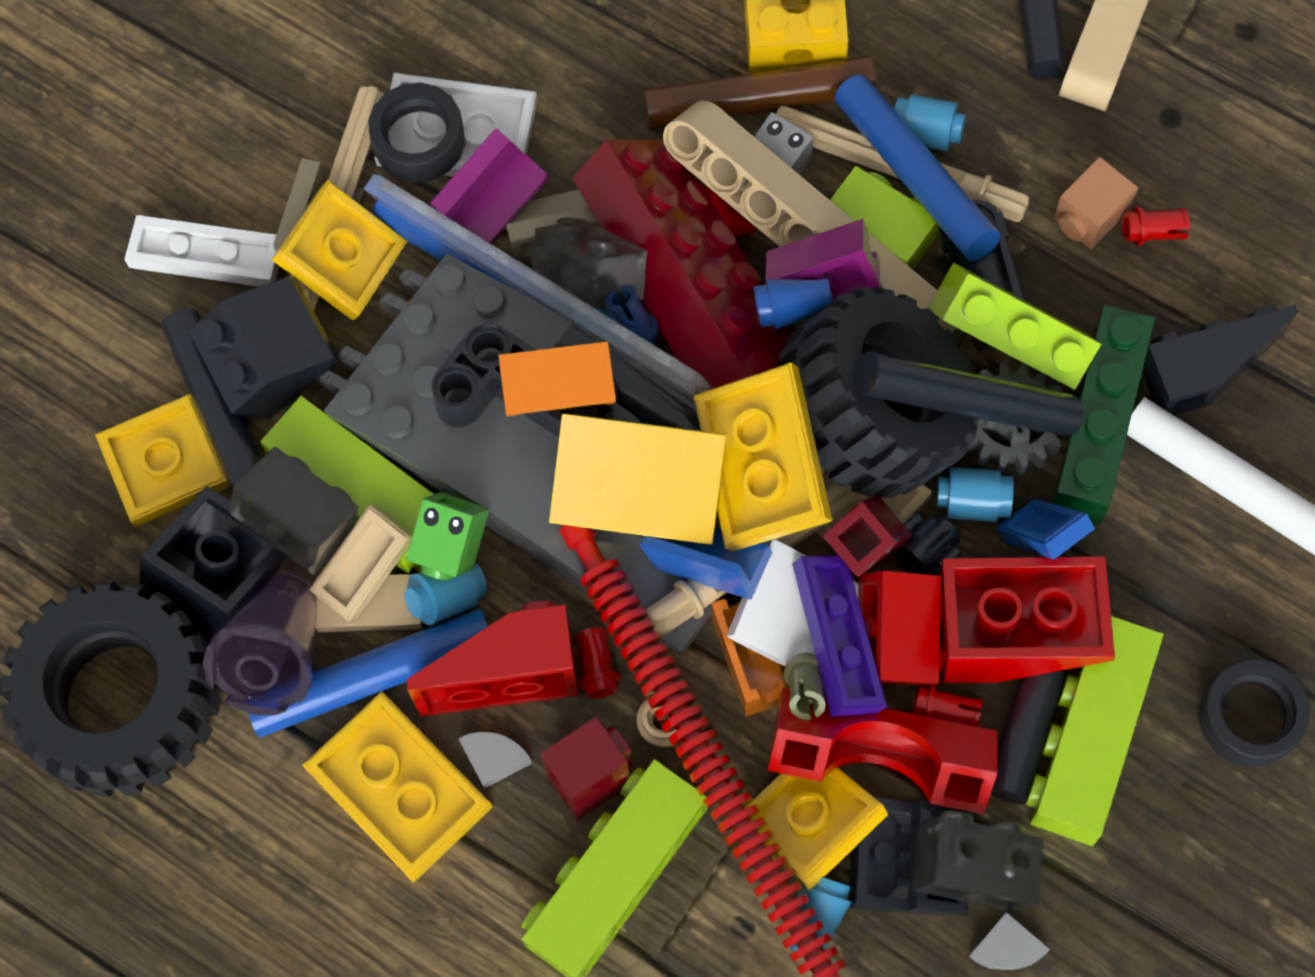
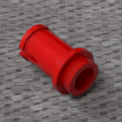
(1155, 225)
(596, 663)
(946, 706)

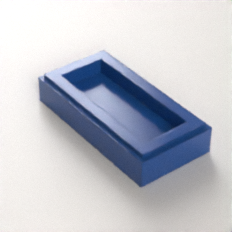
(1045, 528)

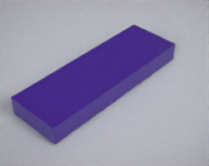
(839, 635)

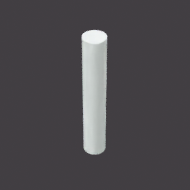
(1224, 473)

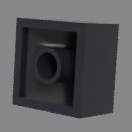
(264, 347)
(208, 562)

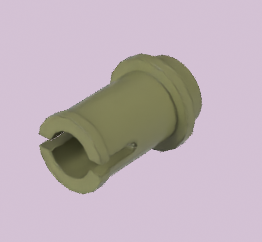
(805, 685)

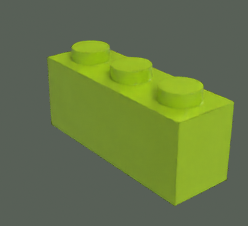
(1014, 326)

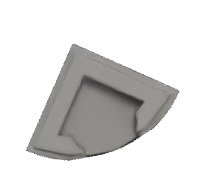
(493, 756)
(1009, 946)

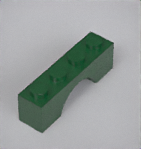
(1108, 400)

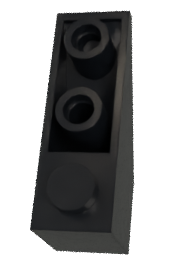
(1201, 365)

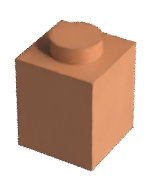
(1094, 203)

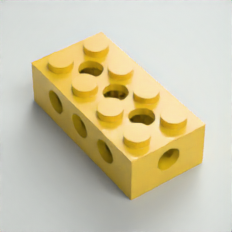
(794, 33)

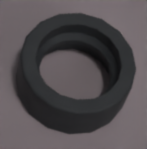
(411, 99)
(1276, 680)

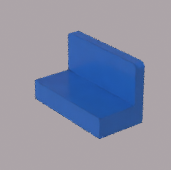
(710, 564)

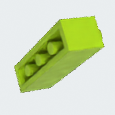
(348, 464)
(1094, 737)
(615, 871)

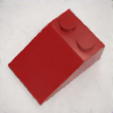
(1023, 617)
(508, 663)

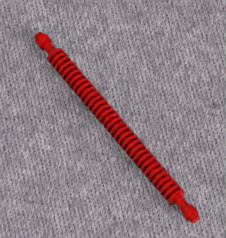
(619, 608)

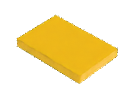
(770, 457)
(637, 478)
(397, 786)

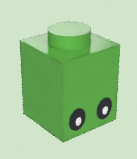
(447, 536)

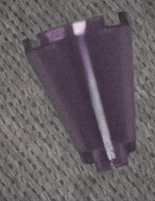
(266, 648)

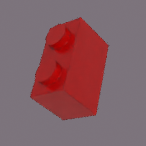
(903, 625)

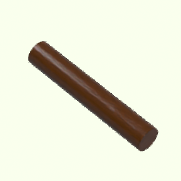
(757, 90)

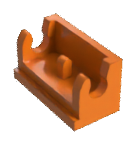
(557, 378)
(754, 676)

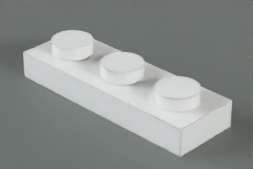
(202, 251)

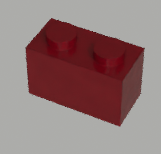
(588, 767)

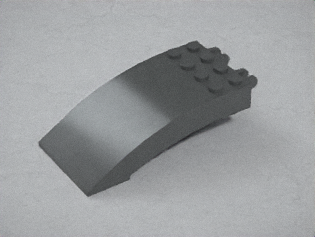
(497, 458)

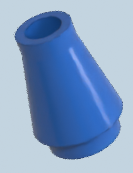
(790, 300)

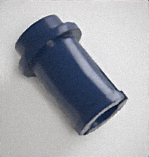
(632, 313)

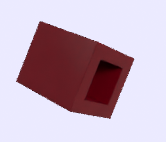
(867, 535)

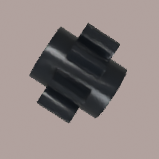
(930, 543)

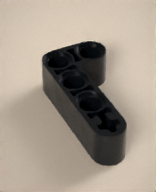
(484, 382)

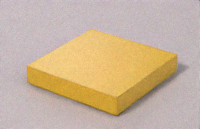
(339, 250)
(161, 460)
(816, 821)

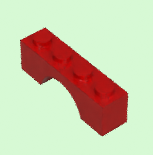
(944, 758)

